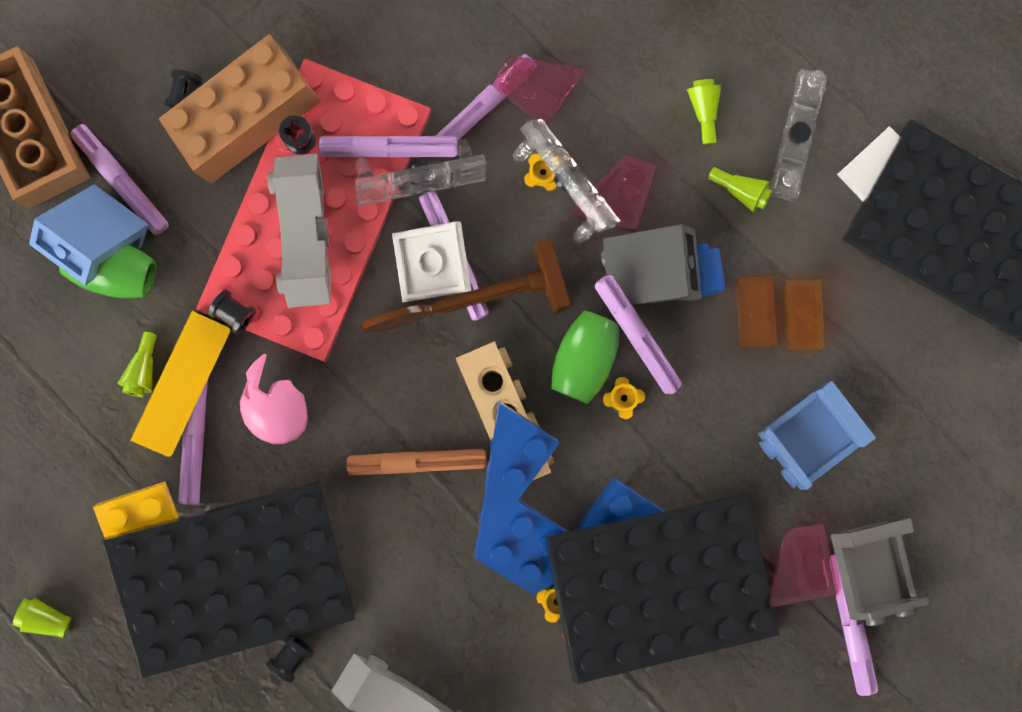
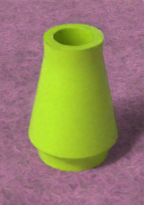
(40, 618)

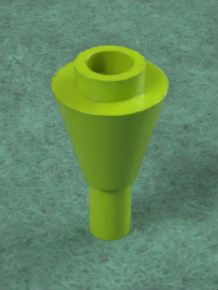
(705, 103)
(749, 191)
(139, 373)

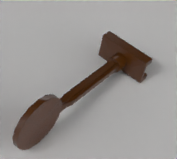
(546, 277)

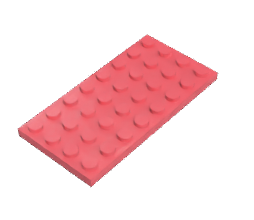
(253, 245)

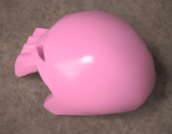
(272, 416)

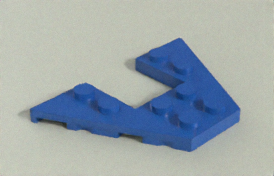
(512, 531)

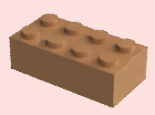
(238, 109)
(35, 145)

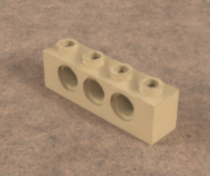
(489, 360)

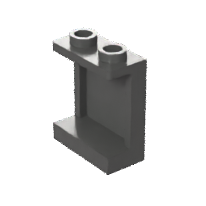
(654, 264)
(876, 571)

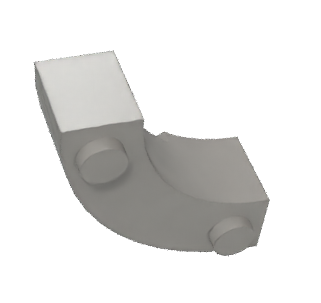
(304, 235)
(372, 688)

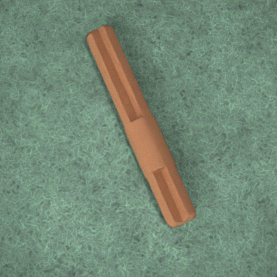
(416, 462)

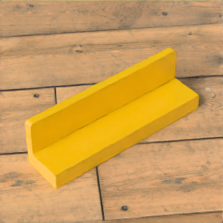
(181, 384)

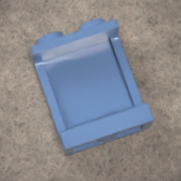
(86, 232)
(814, 436)

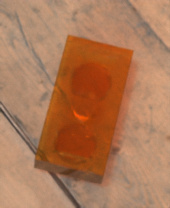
(756, 312)
(803, 315)

